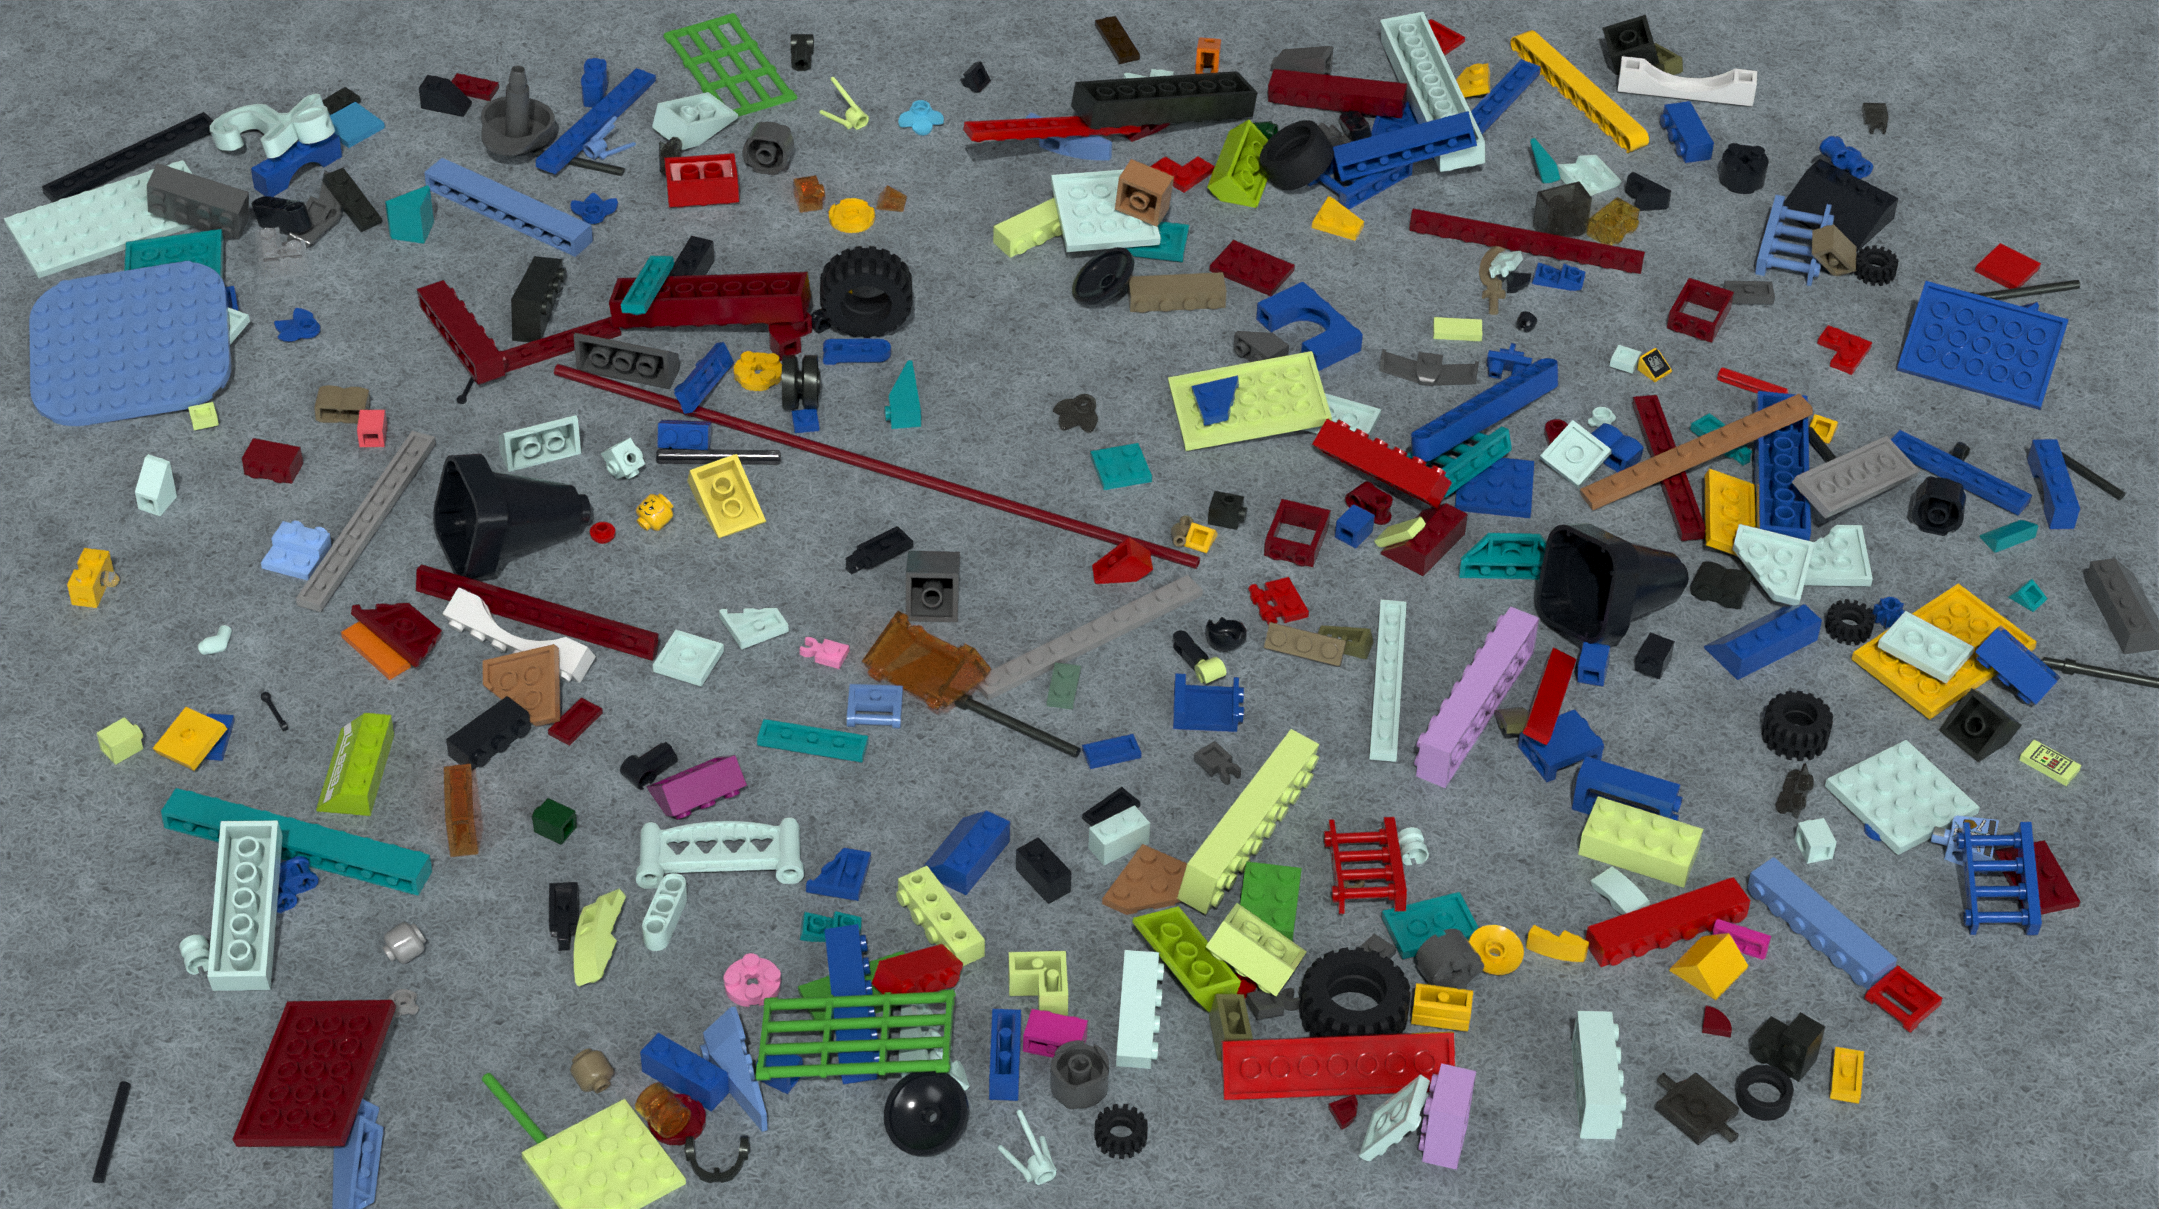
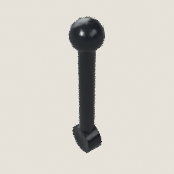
(462, 398)
(266, 697)

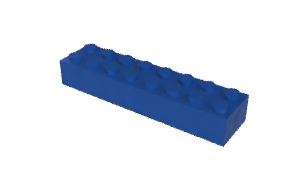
(1776, 464)

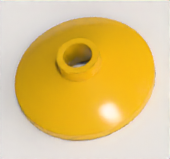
(1501, 942)

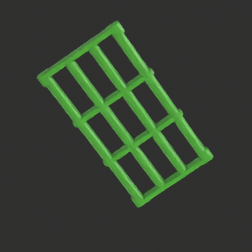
(732, 52)
(882, 1045)

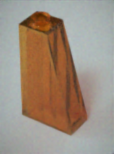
(460, 810)

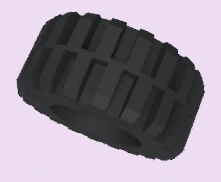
(872, 269)
(1358, 973)

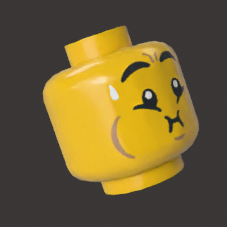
(654, 512)

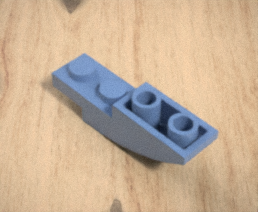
(1080, 147)

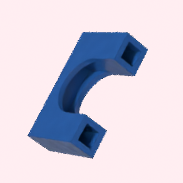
(1304, 304)

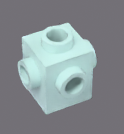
(623, 459)

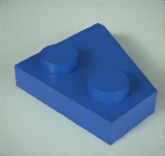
(1215, 399)

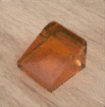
(891, 200)

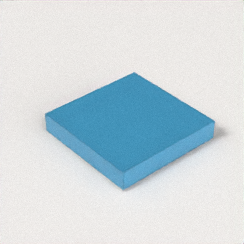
(355, 124)

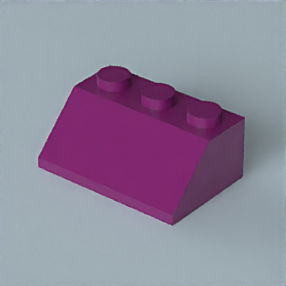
(698, 786)

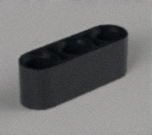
(281, 213)

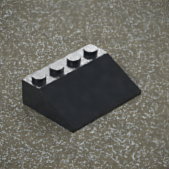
(1857, 206)

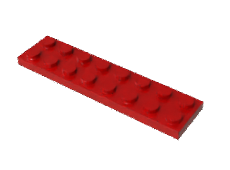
(1331, 1064)

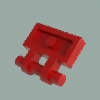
(1285, 600)

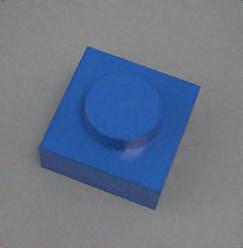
(805, 420)

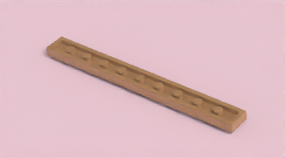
(1696, 451)

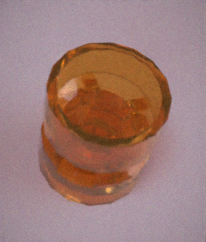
(662, 1110)

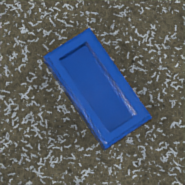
(1111, 751)

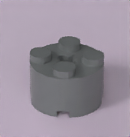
(768, 147)
(1449, 960)
(1079, 1074)

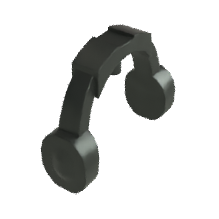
(726, 1176)

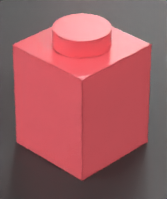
(372, 428)

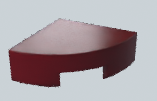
(1716, 1022)
(1344, 1110)

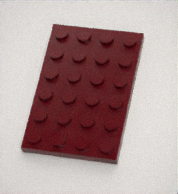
(314, 1073)

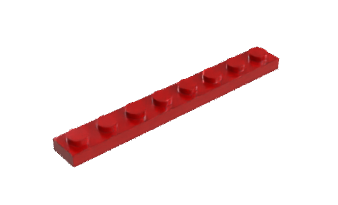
(1037, 128)

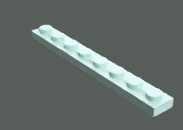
(1388, 681)

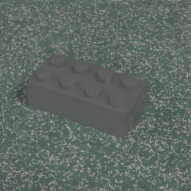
(197, 201)

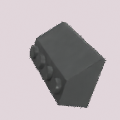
(626, 361)
(2123, 606)

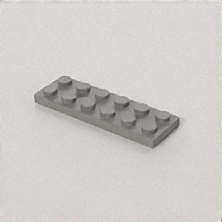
(1855, 477)

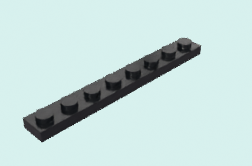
(129, 158)

